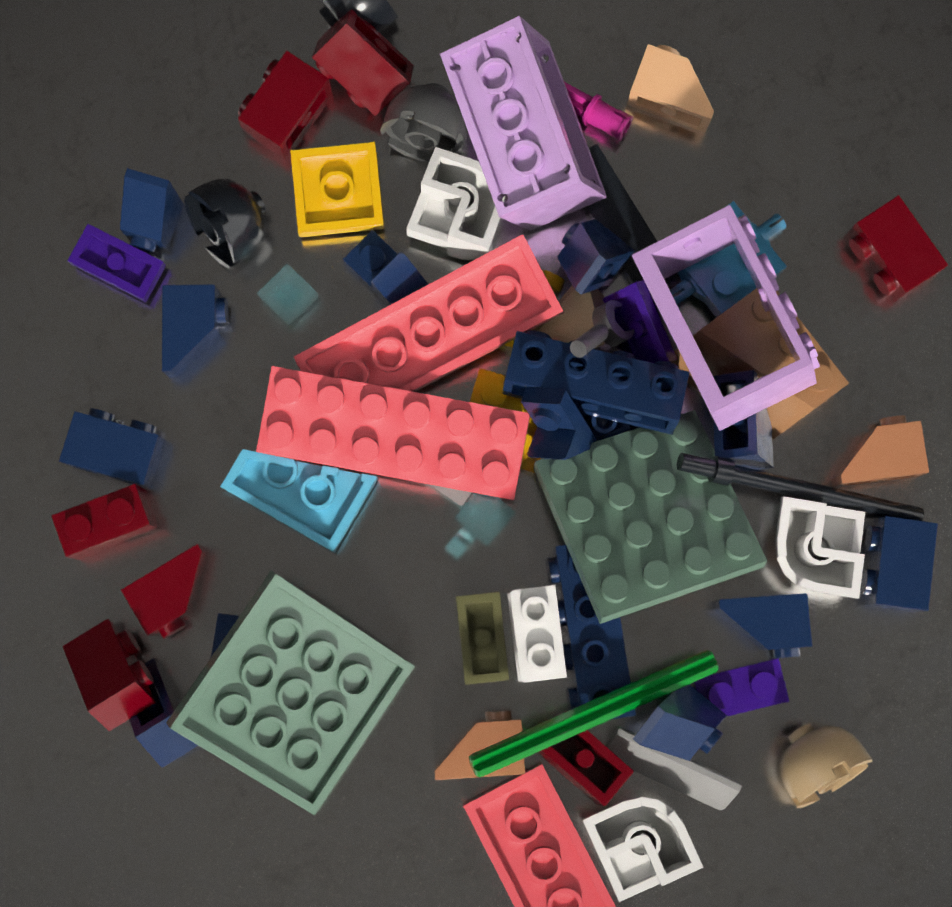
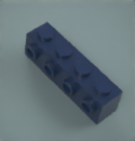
(600, 382)
(593, 649)

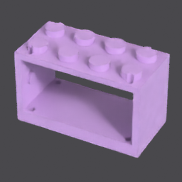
(522, 125)
(694, 245)

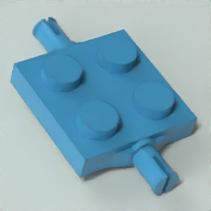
(723, 277)

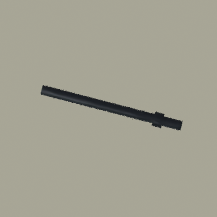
(724, 471)

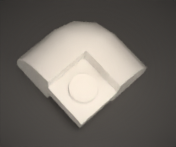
(455, 207)
(820, 546)
(641, 845)

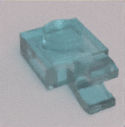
(482, 520)

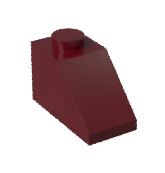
(168, 593)

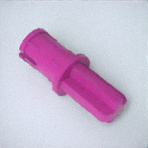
(599, 113)

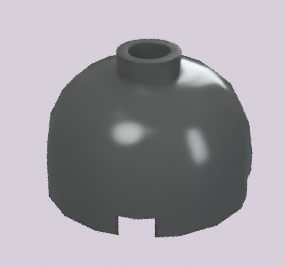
(424, 119)

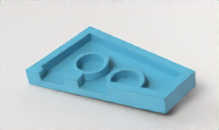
(301, 495)

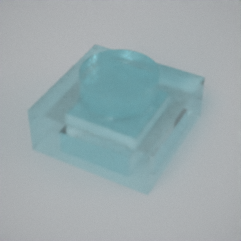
(287, 295)

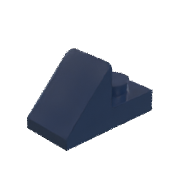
(384, 270)
(559, 424)

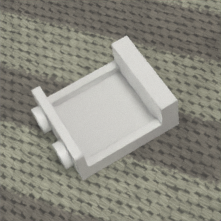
(536, 634)

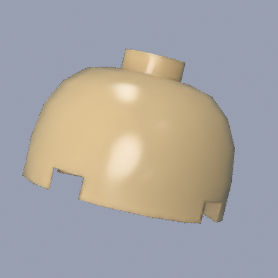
(820, 762)

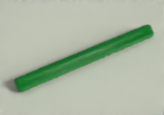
(592, 713)

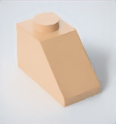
(670, 89)

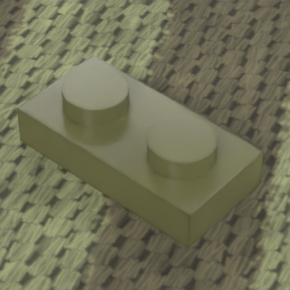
(482, 638)

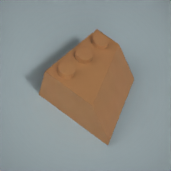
(750, 340)

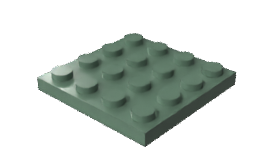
(644, 526)
(290, 693)

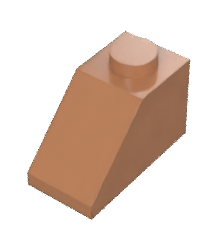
(885, 454)
(483, 733)

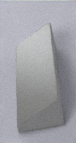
(679, 774)

